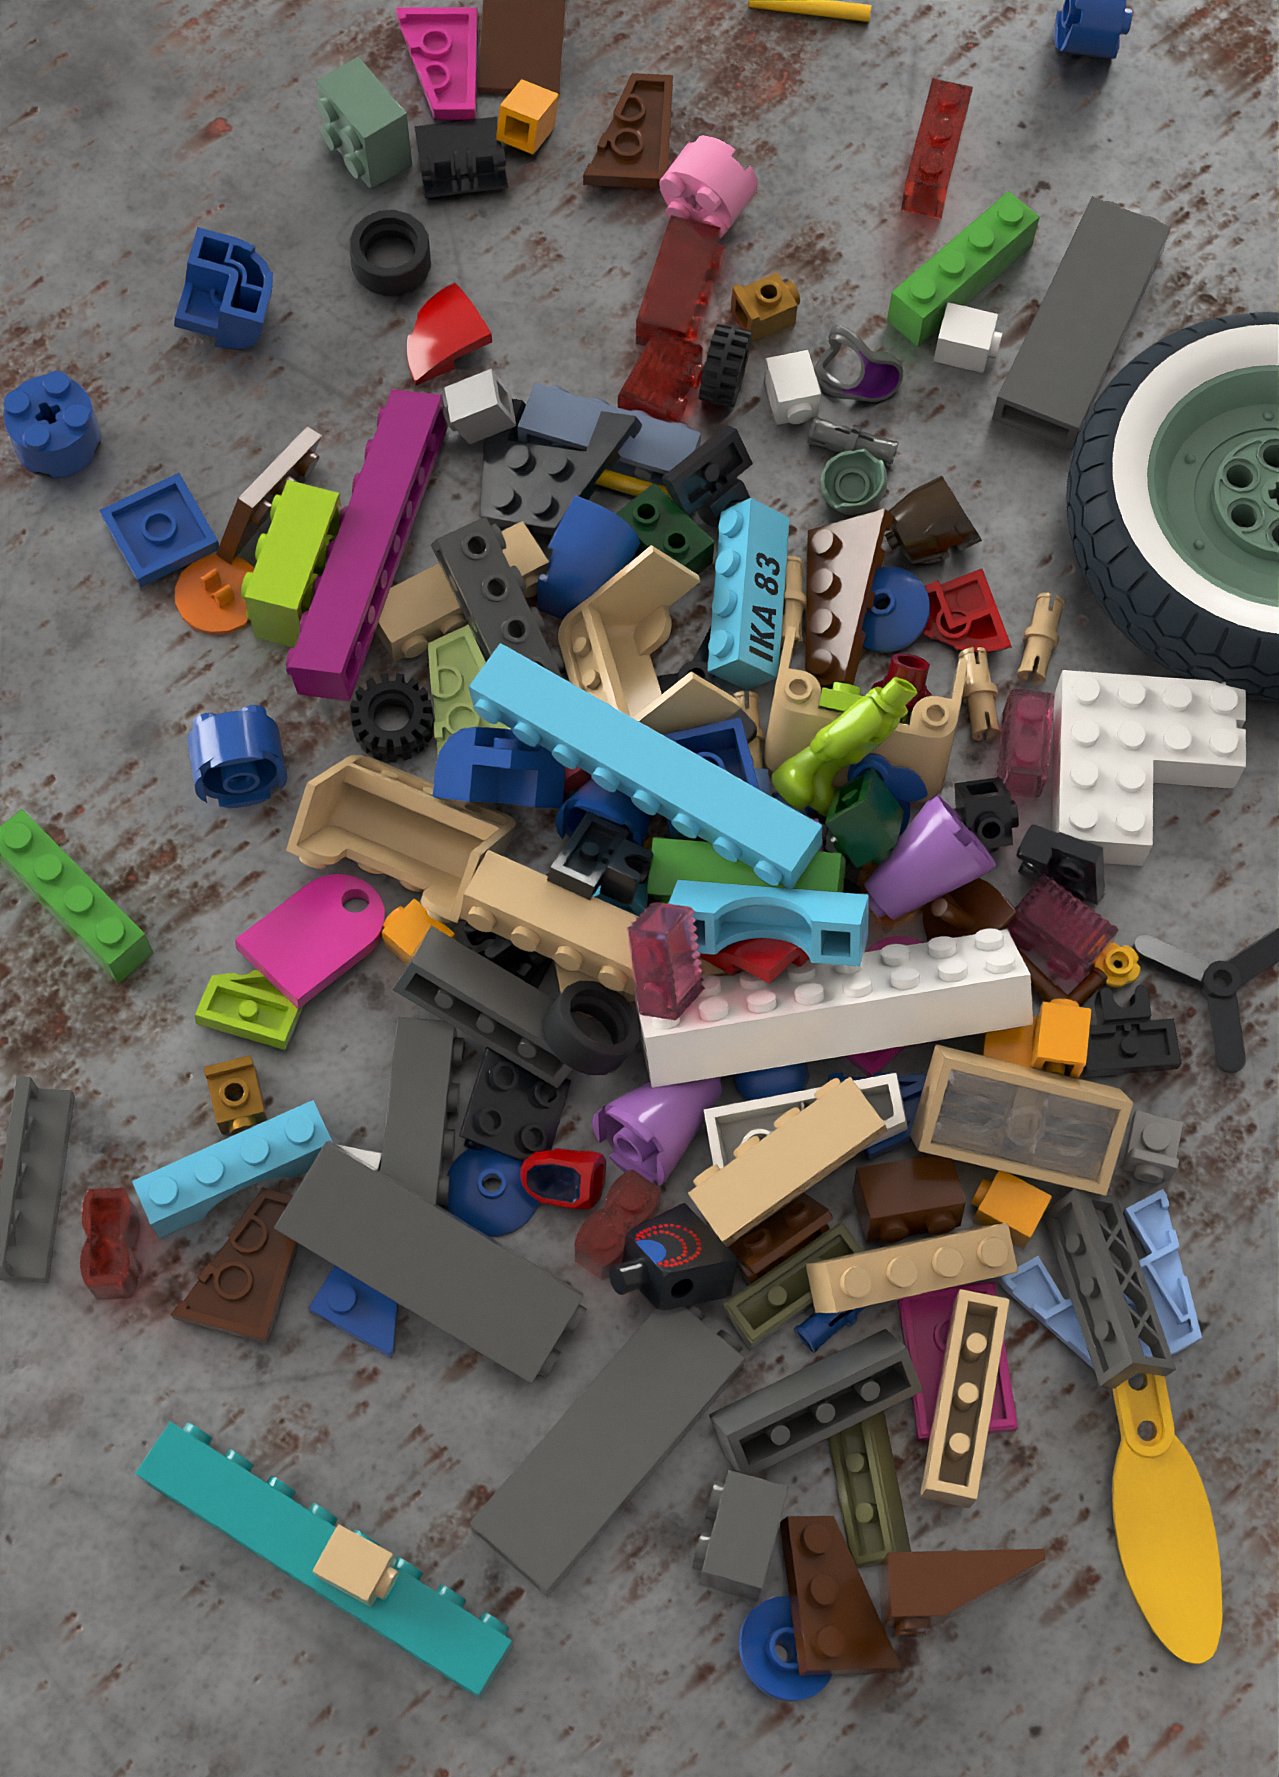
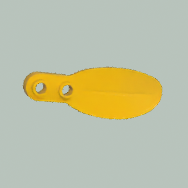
(1165, 1526)

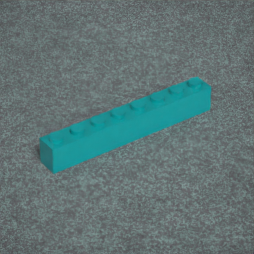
(292, 1540)

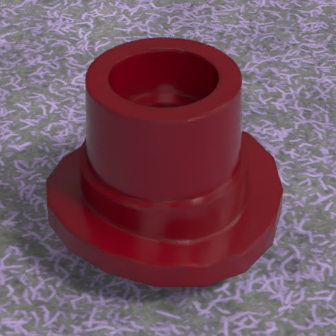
(909, 668)

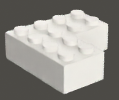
(1134, 731)

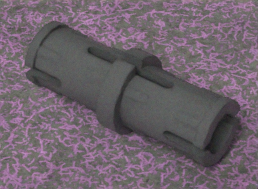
(843, 438)

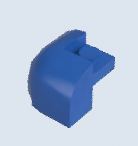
(225, 290)
(586, 553)
(499, 768)

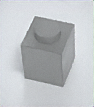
(479, 407)

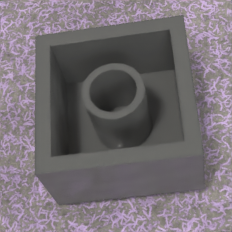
(743, 1534)

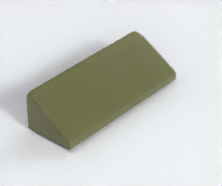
(785, 1289)
(869, 1491)

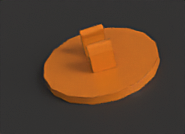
(211, 595)

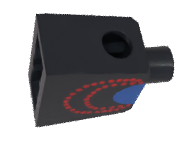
(675, 1261)

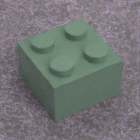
(363, 123)

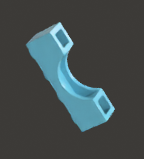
(822, 923)
(195, 1184)

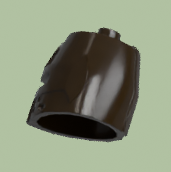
(930, 523)

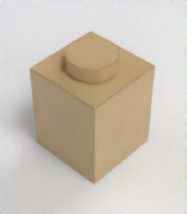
(356, 1566)

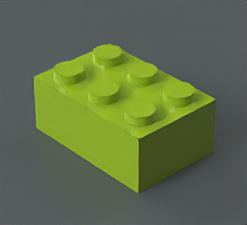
(290, 560)

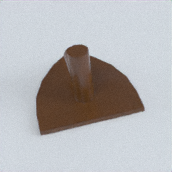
(967, 911)

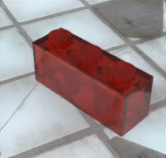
(936, 148)
(681, 280)

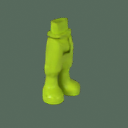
(846, 741)

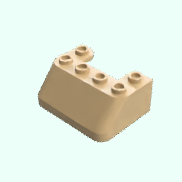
(397, 829)

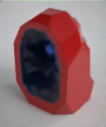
(565, 1177)

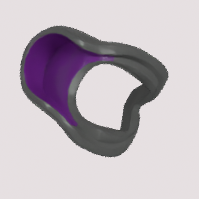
(879, 374)

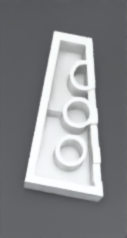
(736, 1123)

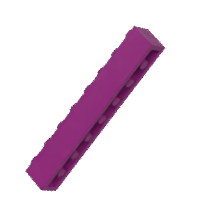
(367, 546)

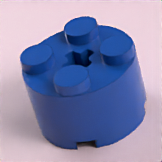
(1092, 27)
(52, 425)
(236, 756)

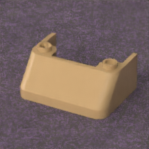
(611, 641)
(919, 746)

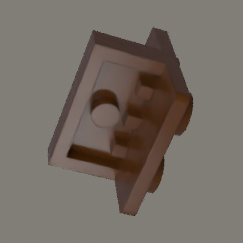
(780, 1237)

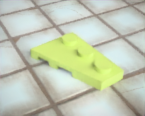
(453, 666)

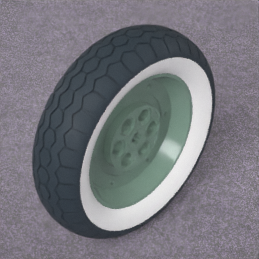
(1159, 510)

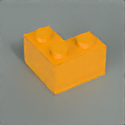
(1052, 1044)

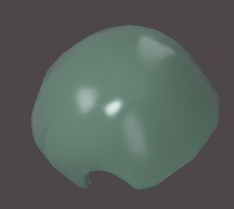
(854, 482)

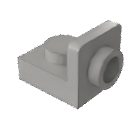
(1152, 1147)

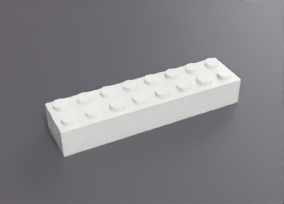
(842, 1010)

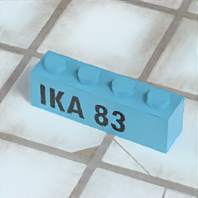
(748, 594)

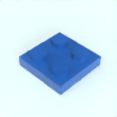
(159, 529)

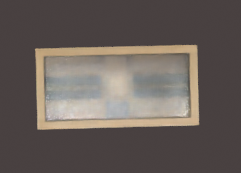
(1021, 1120)

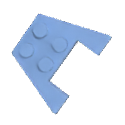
(1162, 1271)

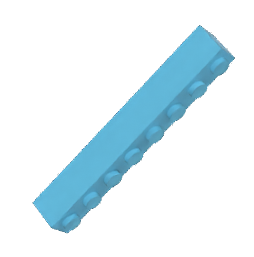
(646, 767)

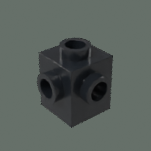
(987, 811)

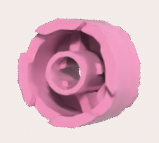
(708, 184)

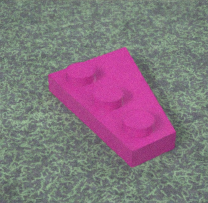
(445, 56)

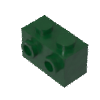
(668, 529)
(864, 819)

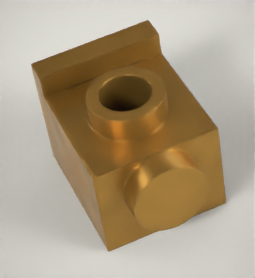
(765, 305)
(231, 1078)

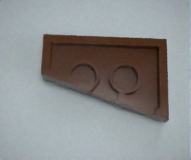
(638, 138)
(255, 502)
(247, 1276)
(829, 1603)

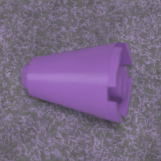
(928, 862)
(655, 1125)

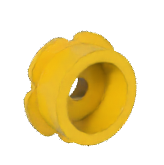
(1119, 976)

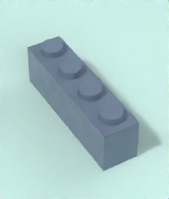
(568, 421)

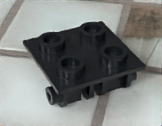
(461, 157)
(512, 1109)

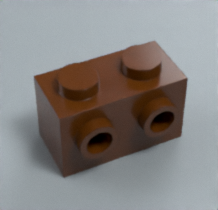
(908, 1198)

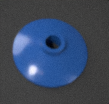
(904, 617)
(489, 1212)
(761, 1631)

